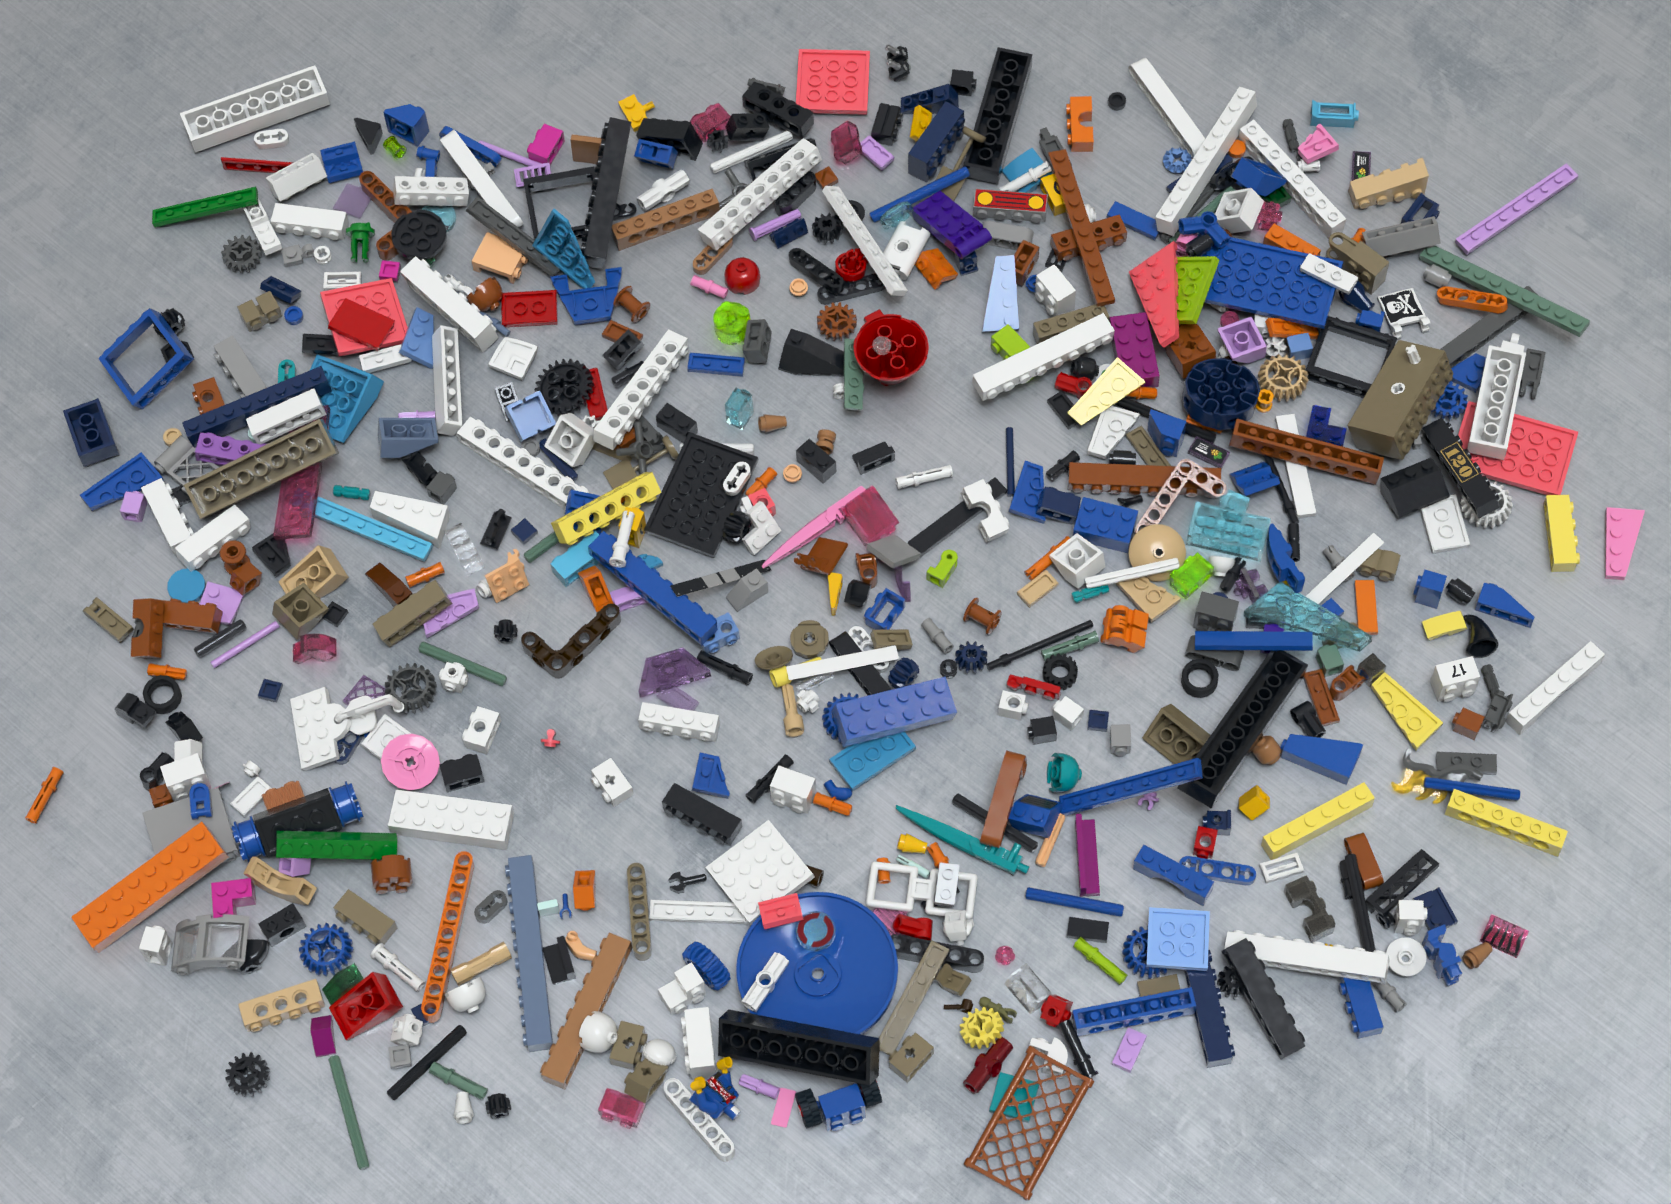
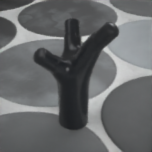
(1130, 501)

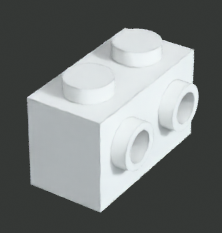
(1409, 917)

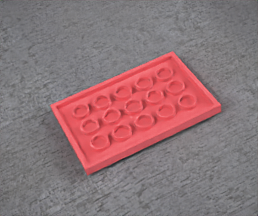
(1535, 454)

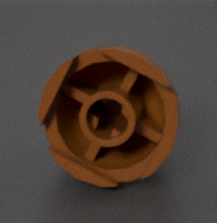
(486, 295)

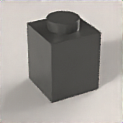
(441, 487)

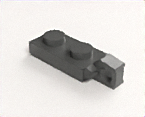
(1049, 143)

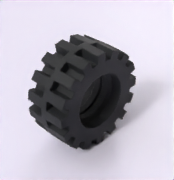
(1063, 661)

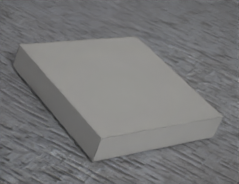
(893, 551)

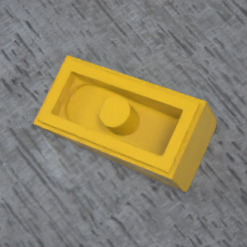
(835, 585)

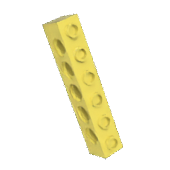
(564, 526)
(1506, 822)

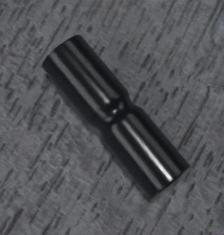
(1293, 539)

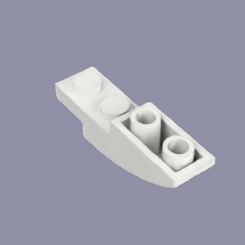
(262, 228)

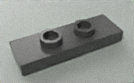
(1482, 762)

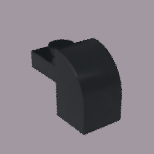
(134, 710)

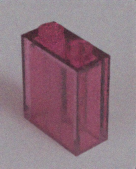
(869, 516)

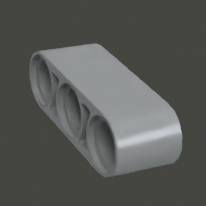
(1007, 235)

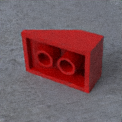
(366, 1005)

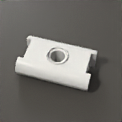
(905, 239)

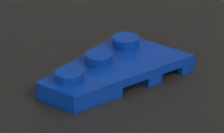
(1028, 491)

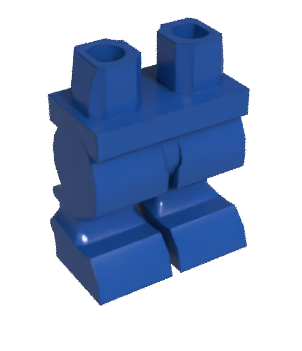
(1443, 955)

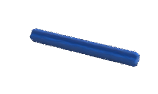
(1471, 788)
(1074, 901)

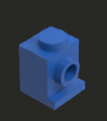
(1370, 319)

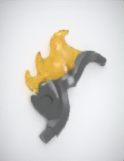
(1417, 772)

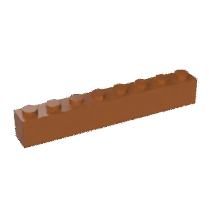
(1132, 479)

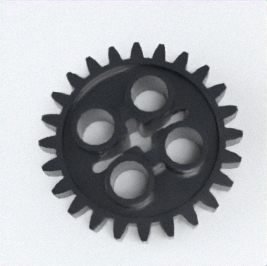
(565, 386)

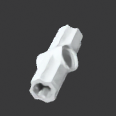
(663, 190)
(759, 992)

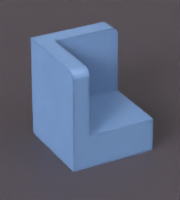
(1300, 346)

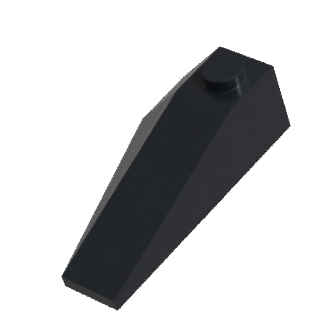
(810, 356)

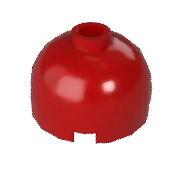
(742, 276)

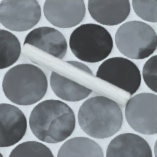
(751, 151)
(1132, 573)

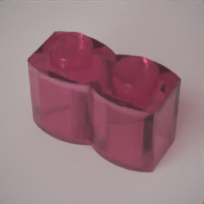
(713, 118)
(846, 142)
(621, 1108)

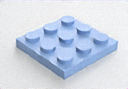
(1178, 939)

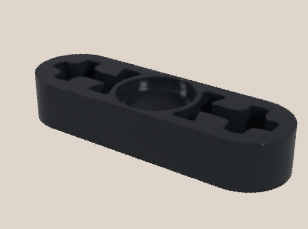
(1225, 173)

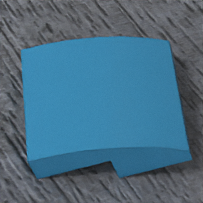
(1020, 166)

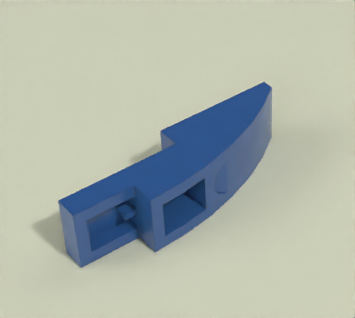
(1280, 560)

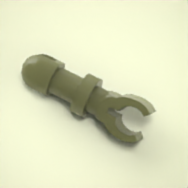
(1003, 1012)

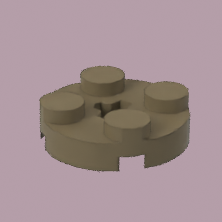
(816, 647)

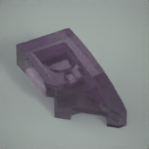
(904, 587)

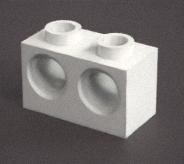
(156, 945)

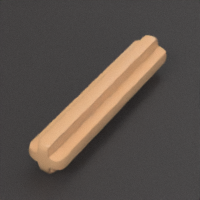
(1048, 843)

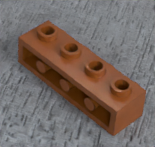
(1106, 232)

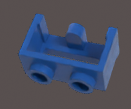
(880, 601)

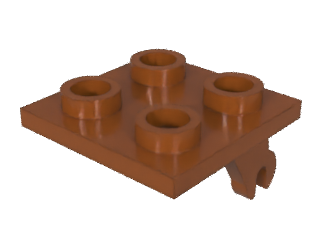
(822, 556)

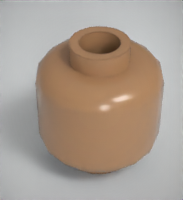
(1267, 750)

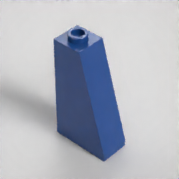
(1324, 756)

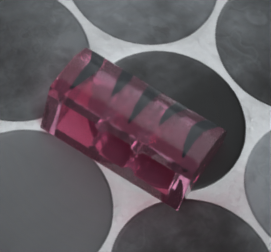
(1504, 936)

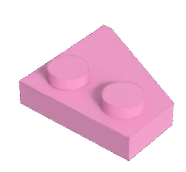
(1317, 145)

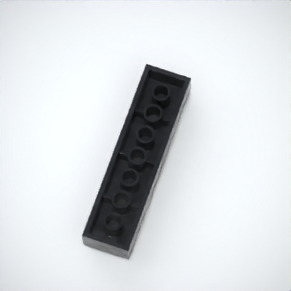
(998, 114)
(605, 191)
(799, 1047)

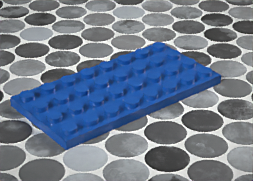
(1269, 283)

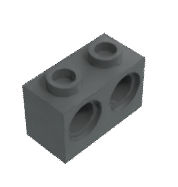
(757, 341)

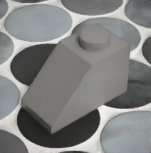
(747, 590)

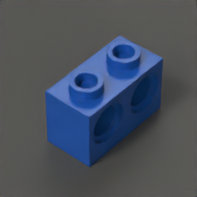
(655, 154)

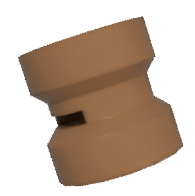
(825, 440)

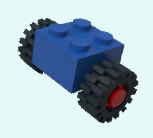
(838, 1106)

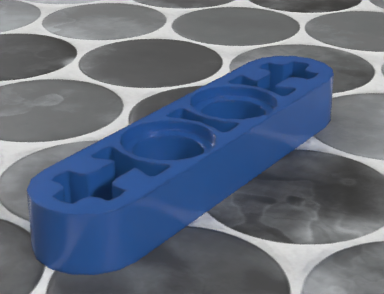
(478, 150)
(1218, 866)

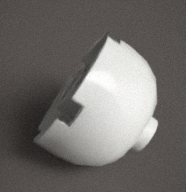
(467, 996)
(598, 1032)

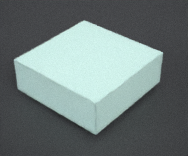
(548, 907)

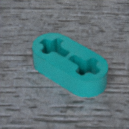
(282, 376)

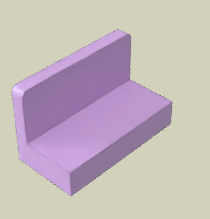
(626, 598)

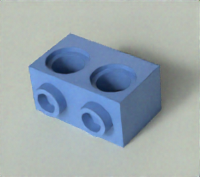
(720, 638)

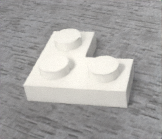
(764, 530)

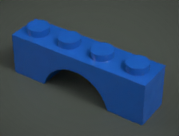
(1192, 884)

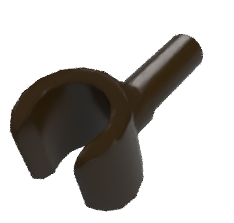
(965, 1007)

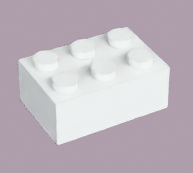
(698, 1043)

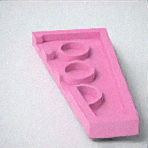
(1620, 538)

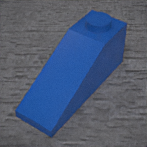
(1500, 604)

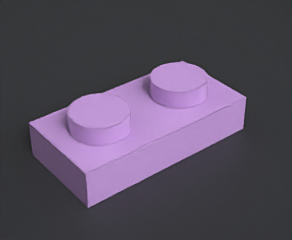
(1129, 1050)

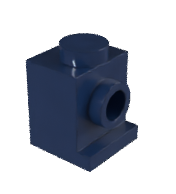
(967, 265)
(1223, 826)

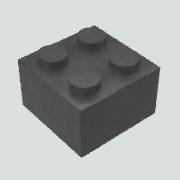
(1215, 613)

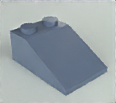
(405, 435)

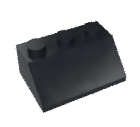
(1414, 487)

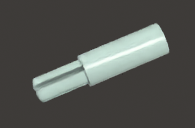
(921, 870)

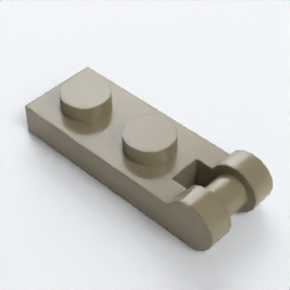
(108, 620)

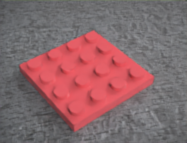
(833, 81)
(375, 295)

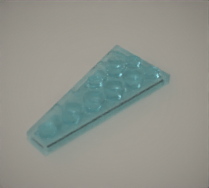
(1300, 614)

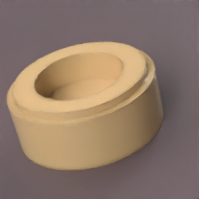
(171, 435)

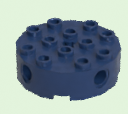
(1220, 393)

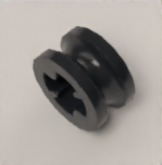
(948, 662)
(1386, 920)

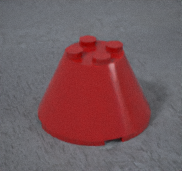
(907, 350)

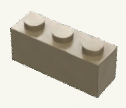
(364, 918)

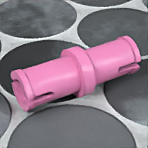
(709, 286)

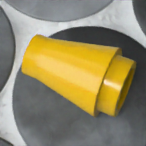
(911, 844)

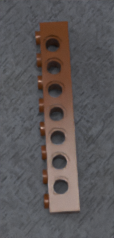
(1306, 451)

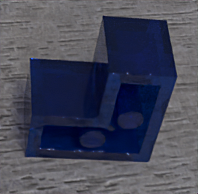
(1320, 430)

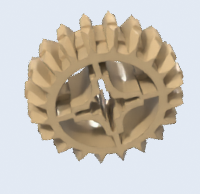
(1285, 371)

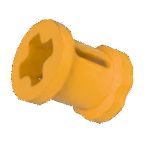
(1264, 401)

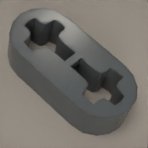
(487, 903)

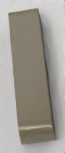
(639, 920)

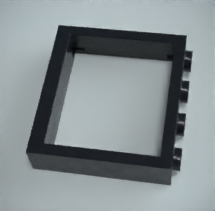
(554, 181)
(1353, 331)

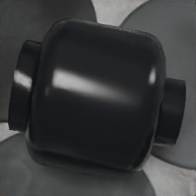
(1084, 367)

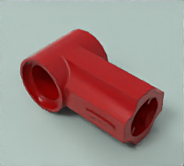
(1072, 384)
(914, 927)

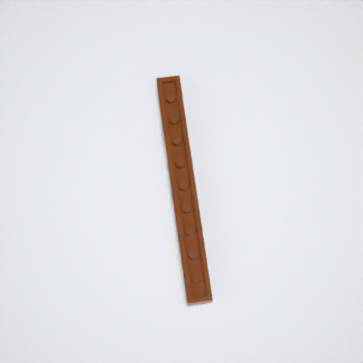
(1081, 228)

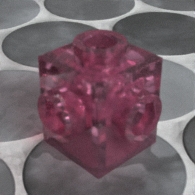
(1269, 215)

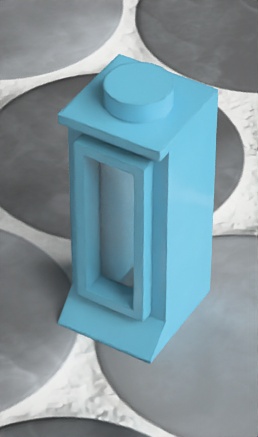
(1333, 114)

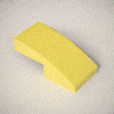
(1444, 624)

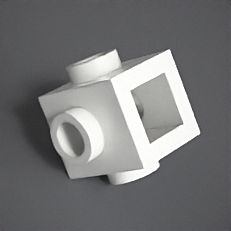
(453, 677)
(406, 1030)

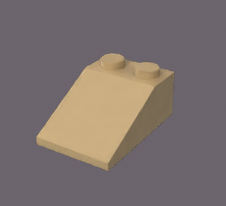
(318, 571)

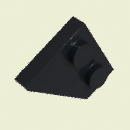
(273, 554)

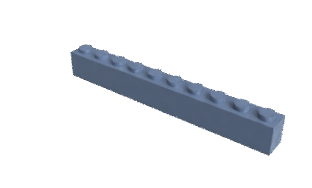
(530, 953)

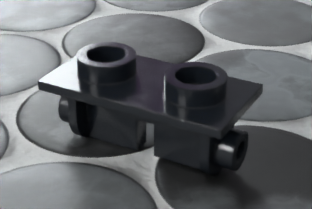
(424, 473)
(496, 529)

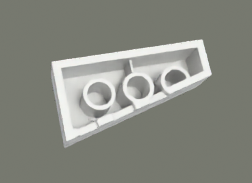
(412, 516)

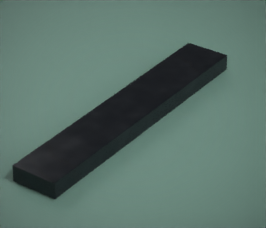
(951, 522)

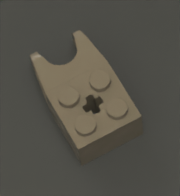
(1360, 261)

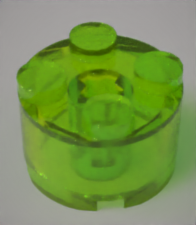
(731, 322)

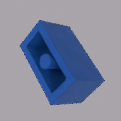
(1429, 588)

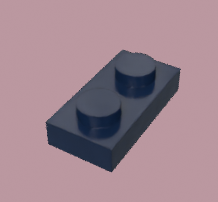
(280, 289)

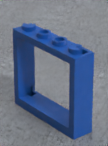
(163, 376)

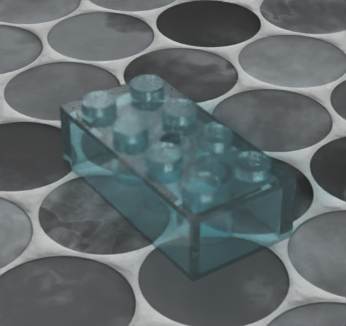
(1228, 531)

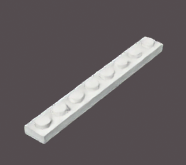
(865, 241)

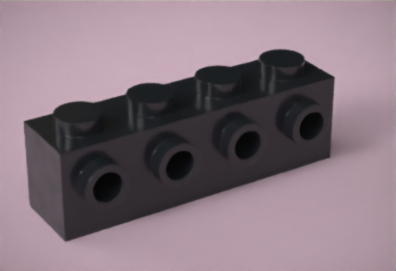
(701, 814)

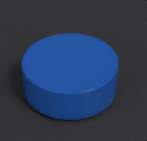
(293, 315)

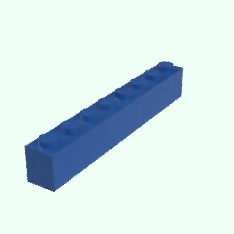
(656, 590)

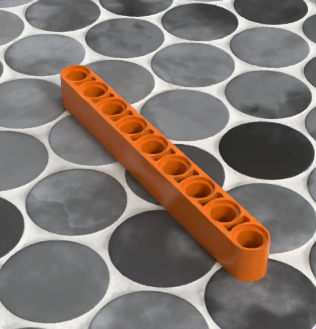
(447, 945)

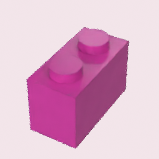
(546, 144)

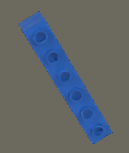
(1134, 1011)

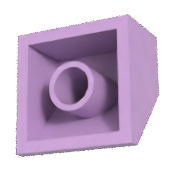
(1243, 341)

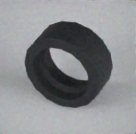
(1202, 664)
(156, 682)

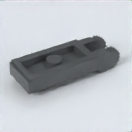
(1532, 371)

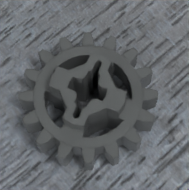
(241, 252)

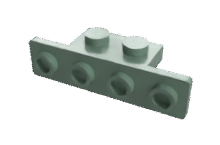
(852, 379)

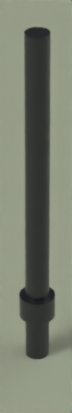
(1288, 505)
(1006, 659)

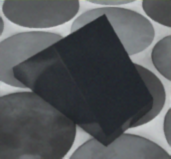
(369, 132)

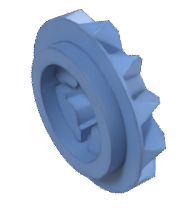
(1176, 167)

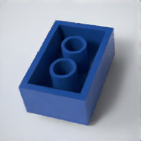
(1106, 524)

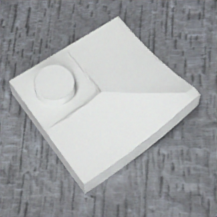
(513, 357)

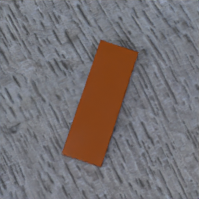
(1321, 697)

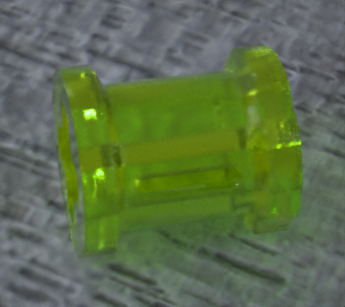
(394, 147)

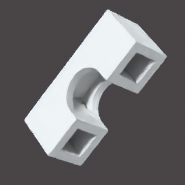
(980, 495)

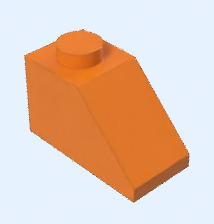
(595, 587)
(584, 889)

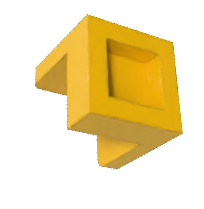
(1254, 802)

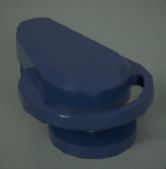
(1357, 298)

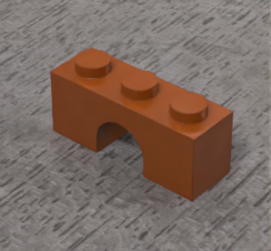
(149, 643)

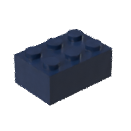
(91, 432)

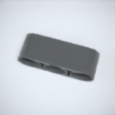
(1224, 659)

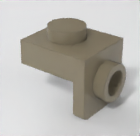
(952, 980)

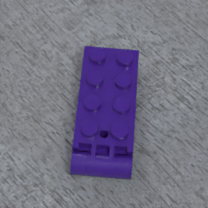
(951, 224)

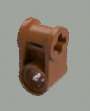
(867, 567)
(1348, 681)

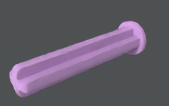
(774, 224)

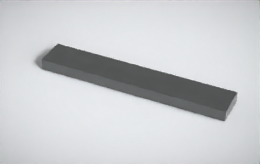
(510, 233)

